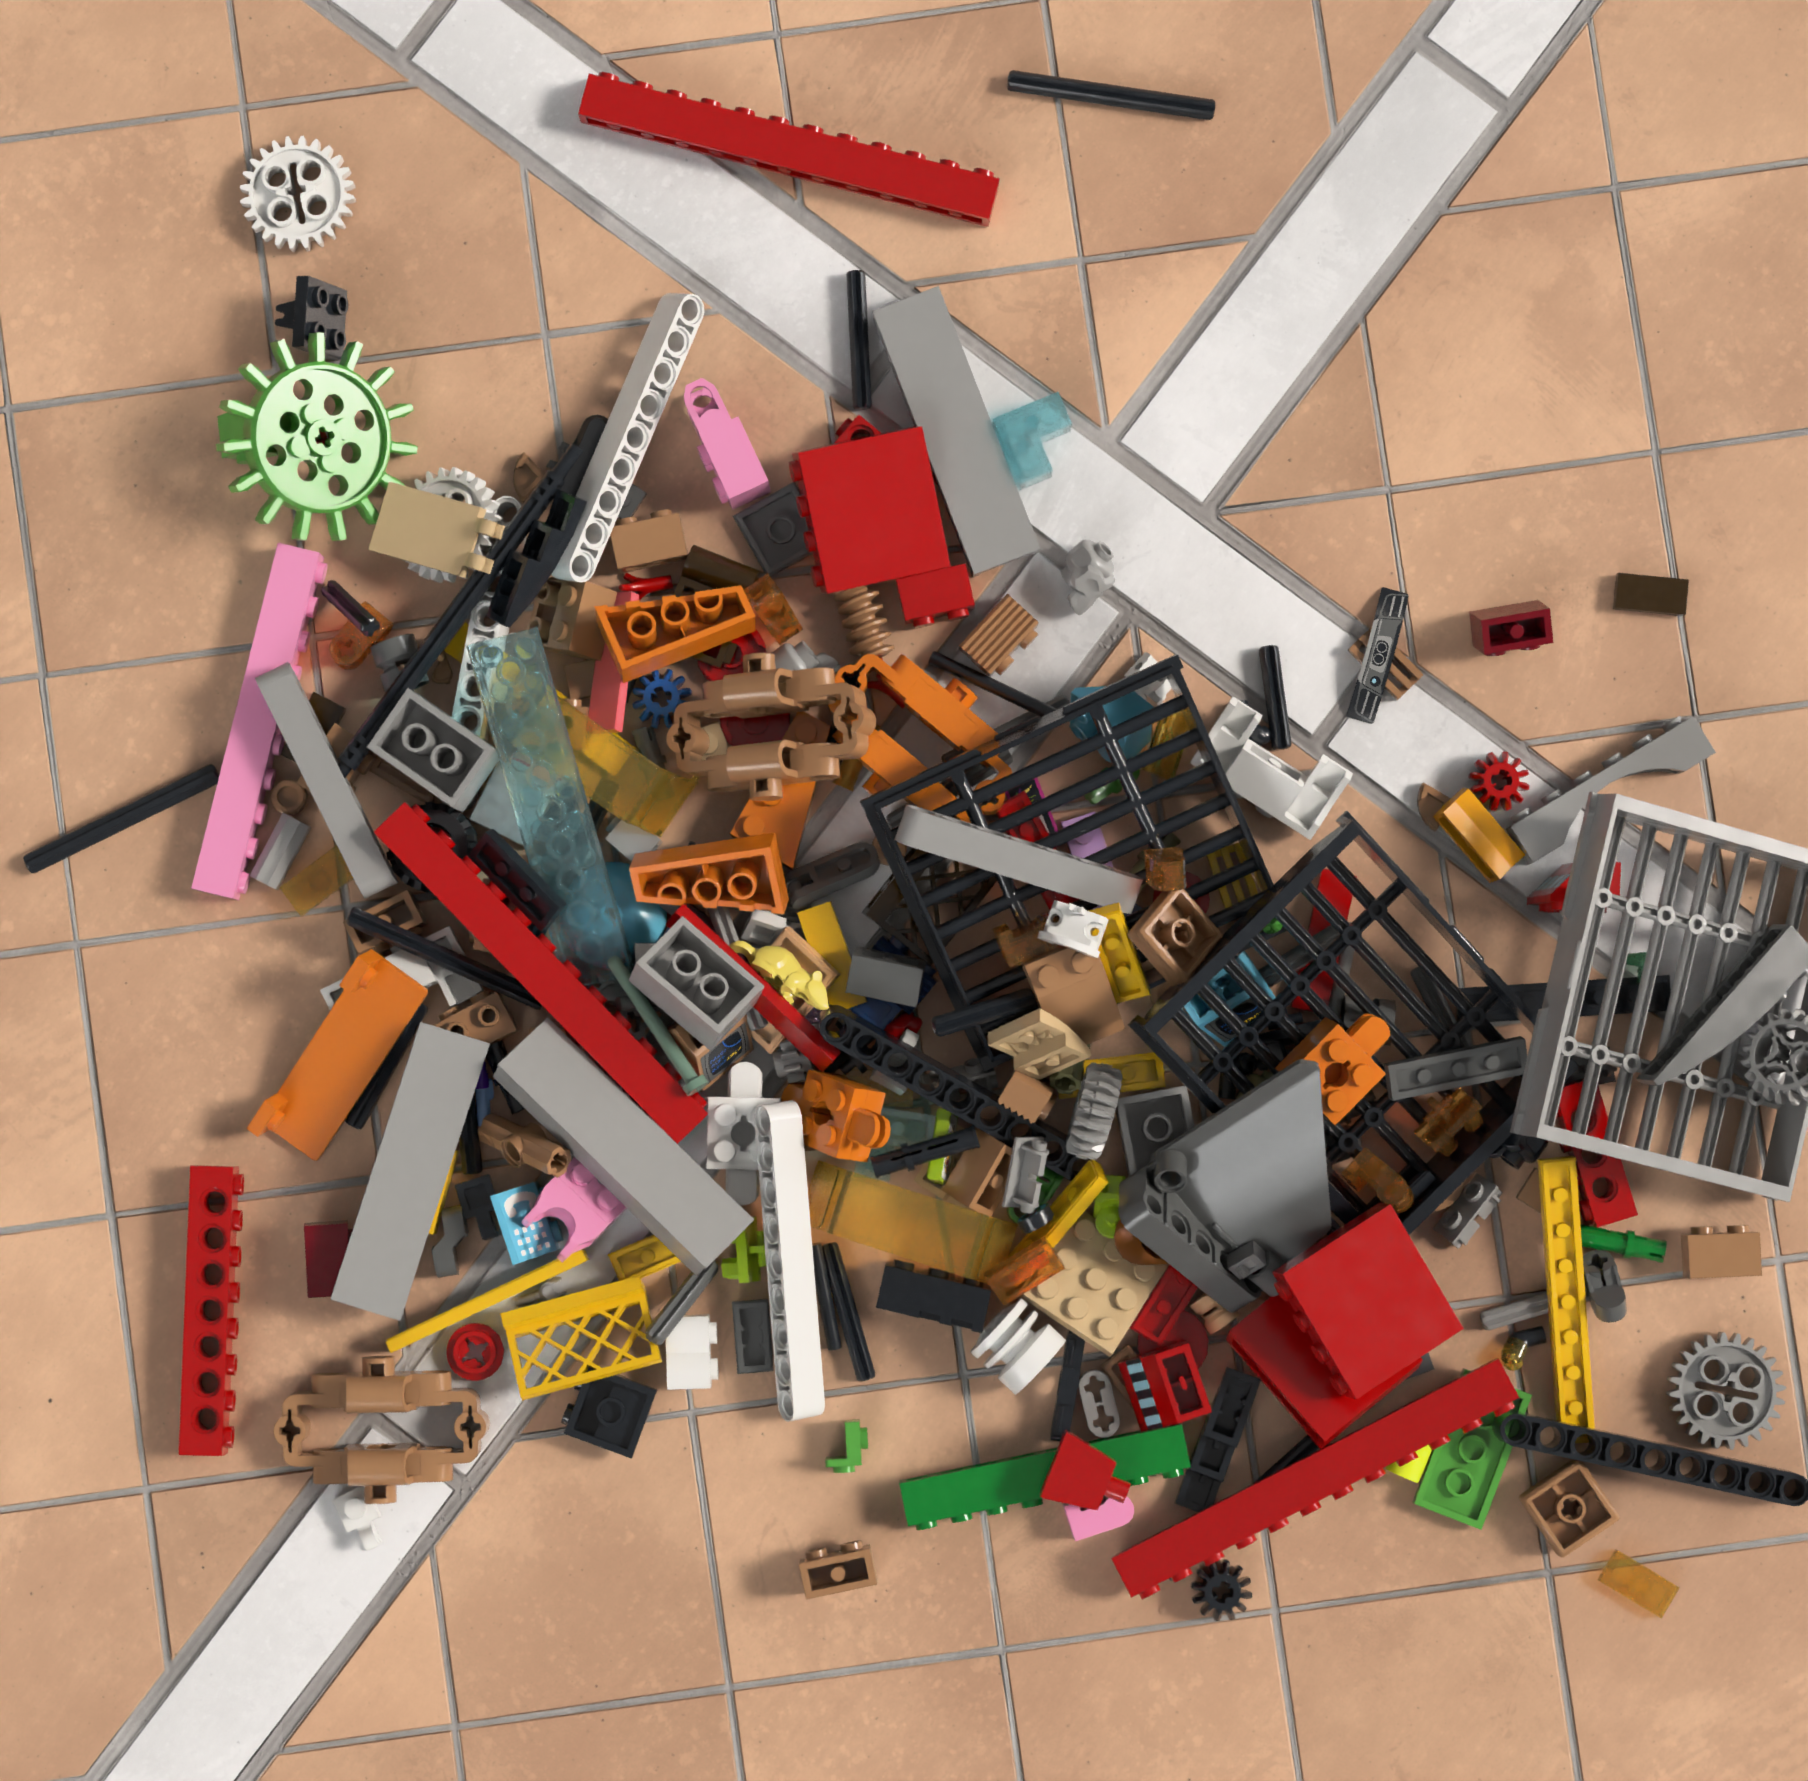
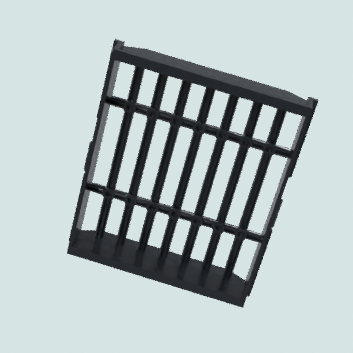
(1134, 802)
(1497, 1114)

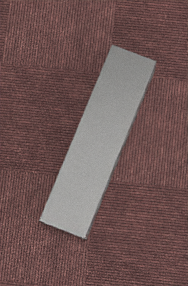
(956, 431)
(622, 1146)
(410, 1171)

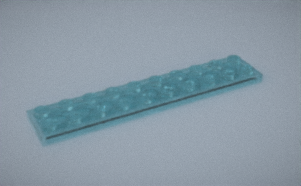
(550, 799)

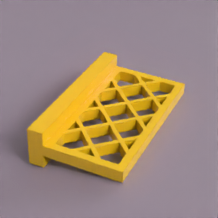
(573, 1308)

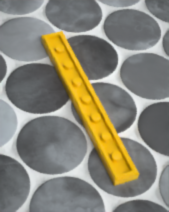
(1566, 1292)

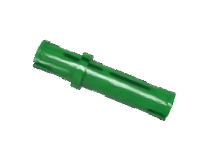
(1623, 1243)

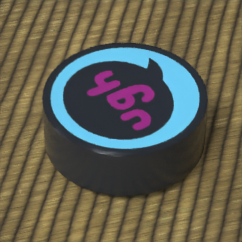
(1040, 1217)

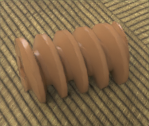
(863, 622)

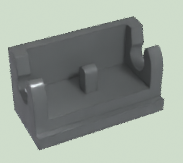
(886, 976)

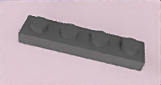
(1455, 1068)

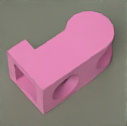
(1089, 1522)

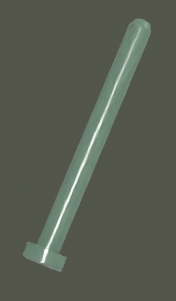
(693, 1081)

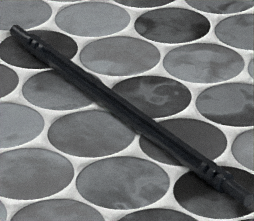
(458, 609)

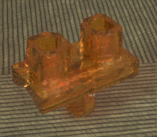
(1447, 1119)

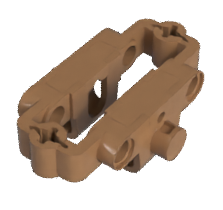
(767, 692)
(381, 1465)

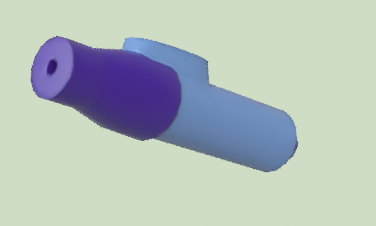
(483, 1094)

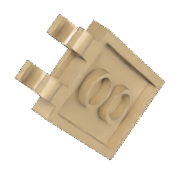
(432, 531)

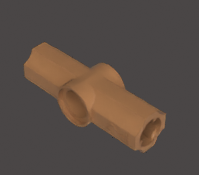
(524, 1145)

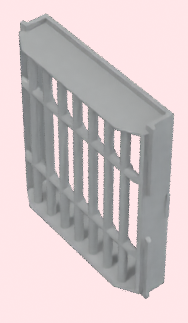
(1558, 1020)

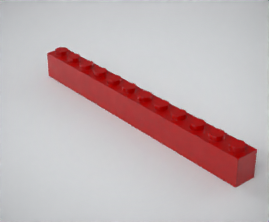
(789, 149)
(540, 972)
(1314, 1478)

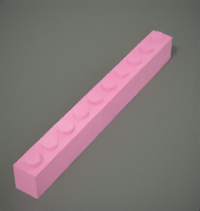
(254, 732)

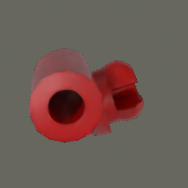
(902, 1023)

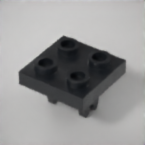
(316, 309)

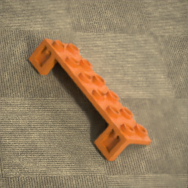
(342, 1055)

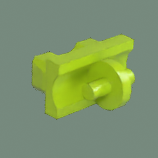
(1107, 1207)
(749, 1258)

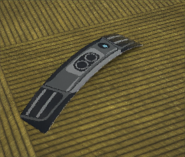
(1378, 655)

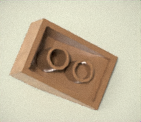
(1075, 992)

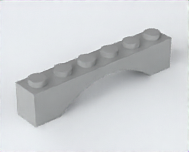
(1672, 752)

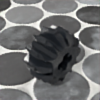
(1228, 1600)

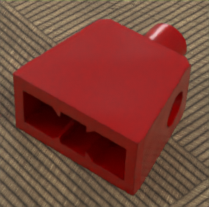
(1082, 1475)

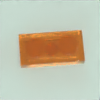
(1024, 1270)

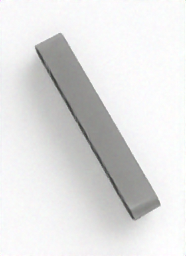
(325, 780)
(1017, 858)

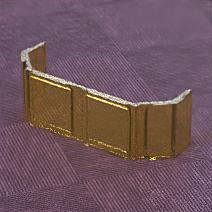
(624, 778)
(907, 1222)

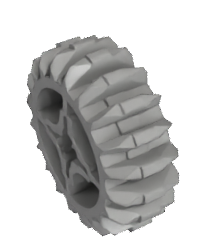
(1762, 1065)
(1093, 1111)

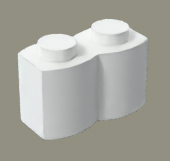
(689, 1353)

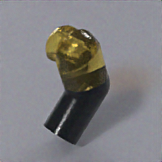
(1517, 1346)

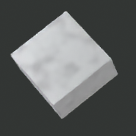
(495, 808)

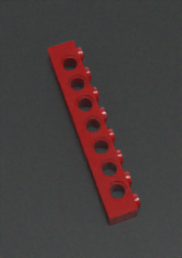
(193, 1436)

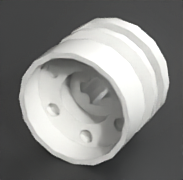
(1017, 1345)

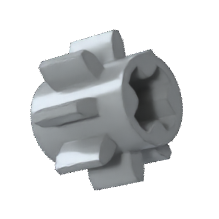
(791, 1063)

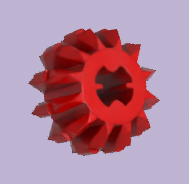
(1491, 770)

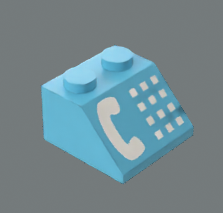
(525, 1242)

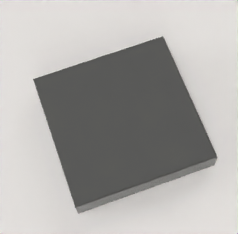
(775, 530)

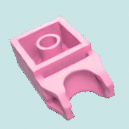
(725, 448)
(580, 1203)

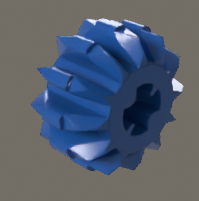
(650, 691)

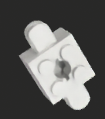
(732, 1132)

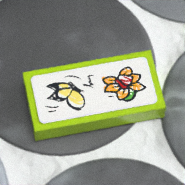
(939, 1169)

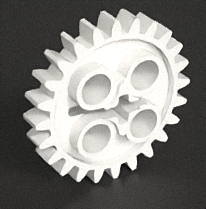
(267, 200)
(458, 486)

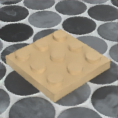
(1097, 1289)

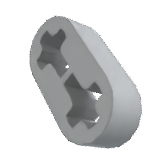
(1107, 1400)

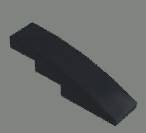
(530, 569)
(1217, 1440)

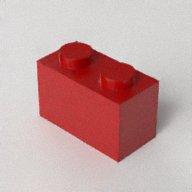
(935, 595)

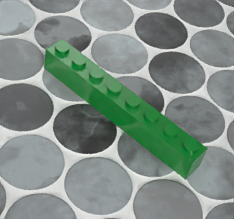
(1020, 1478)

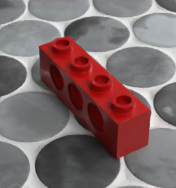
(1618, 1200)

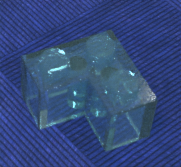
(1022, 437)
(905, 1128)

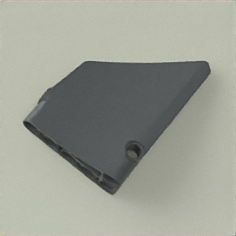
(1236, 1180)

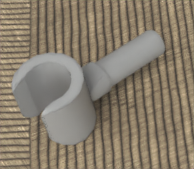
(545, 1292)

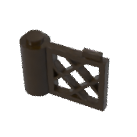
(710, 571)

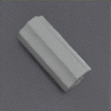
(280, 851)

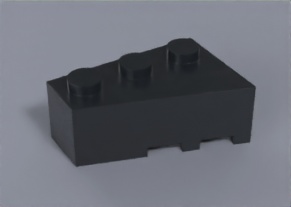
(933, 1296)

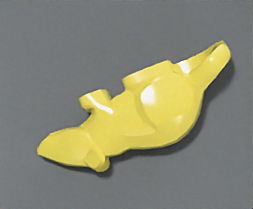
(785, 973)

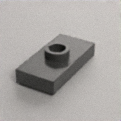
(752, 1336)

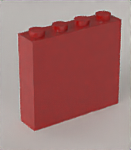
(869, 509)
(1366, 1301)
(1288, 1368)

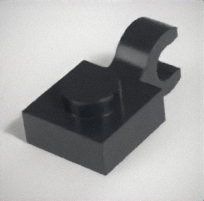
(476, 1202)

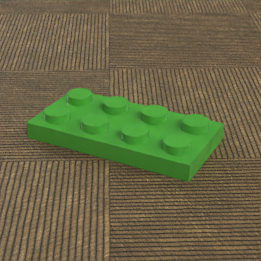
(1468, 1469)

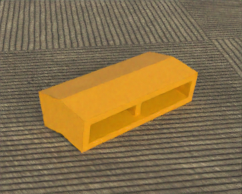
(1478, 835)

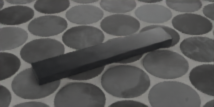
(1534, 994)

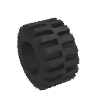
(451, 821)

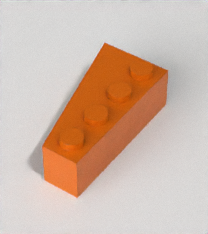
(672, 628)
(787, 815)
(719, 873)

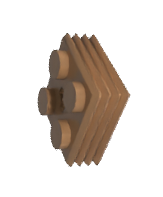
(1175, 936)
(1592, 1511)

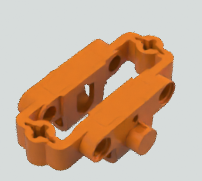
(941, 710)

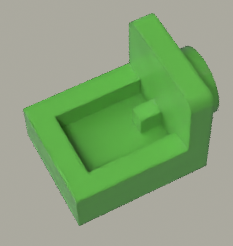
(855, 1441)

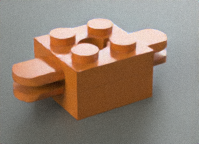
(1343, 1061)
(840, 1115)

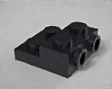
(610, 1413)

